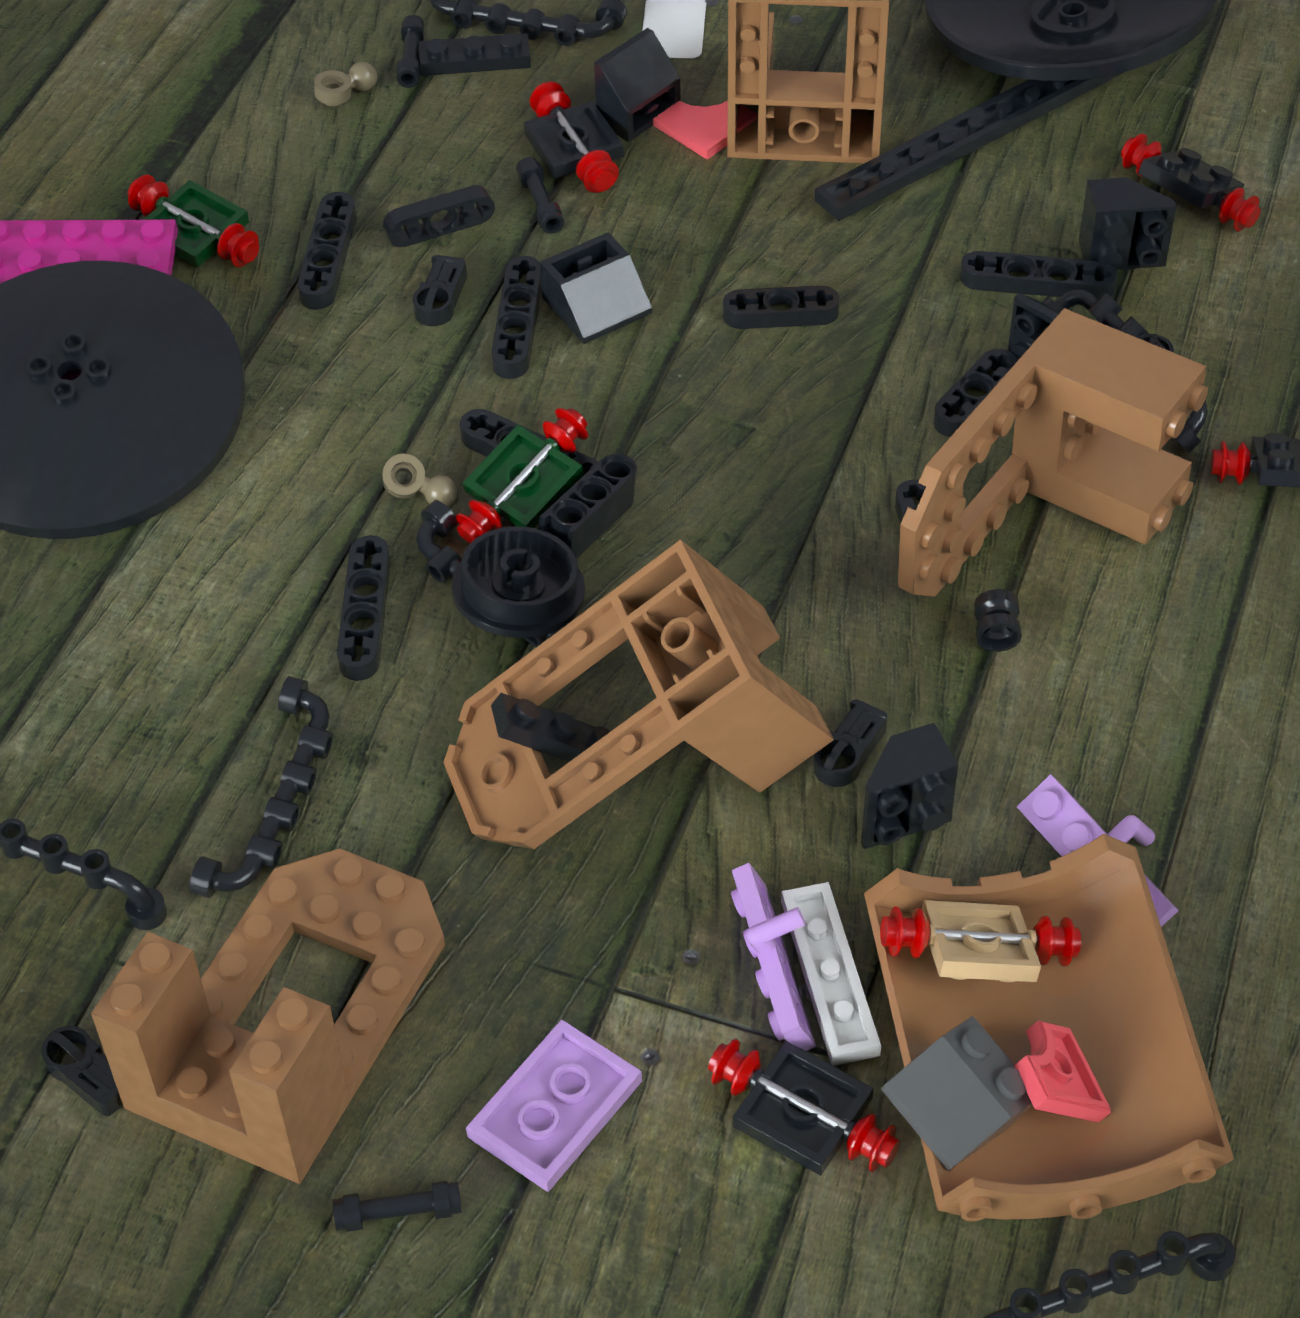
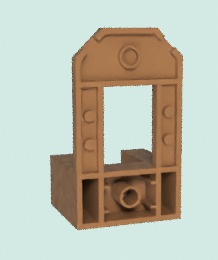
(806, 111)
(1085, 437)
(700, 654)
(290, 1081)

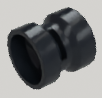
(997, 620)

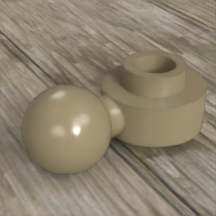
(335, 86)
(435, 488)

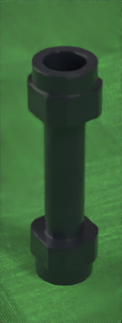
(409, 67)
(548, 213)
(351, 1212)

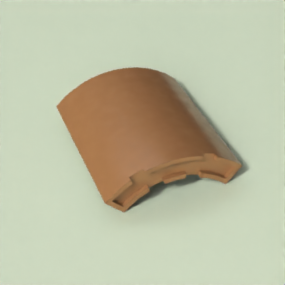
(1123, 1014)

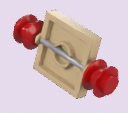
(980, 940)

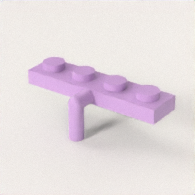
(1070, 826)
(766, 943)

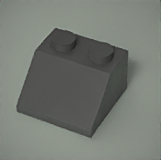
(959, 1093)

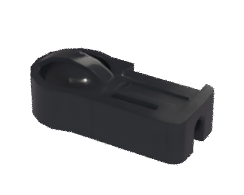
(442, 285)
(853, 738)
(89, 1074)

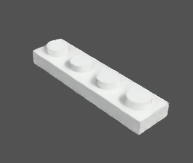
(832, 976)

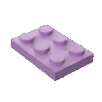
(554, 1105)

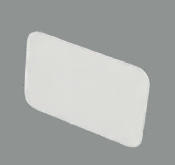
(677, 25)

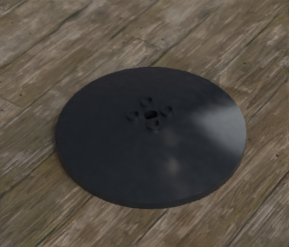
(1066, 36)
(141, 419)

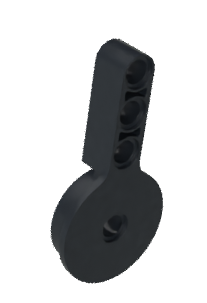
(543, 561)

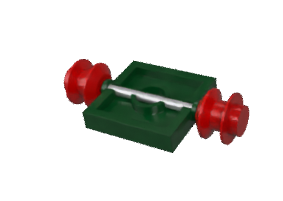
(203, 221)
(523, 476)

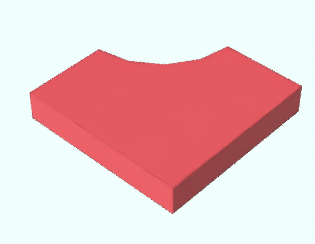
(701, 127)
(1060, 1076)

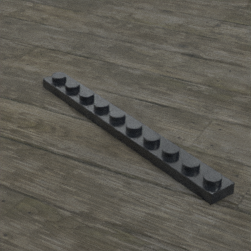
(947, 143)

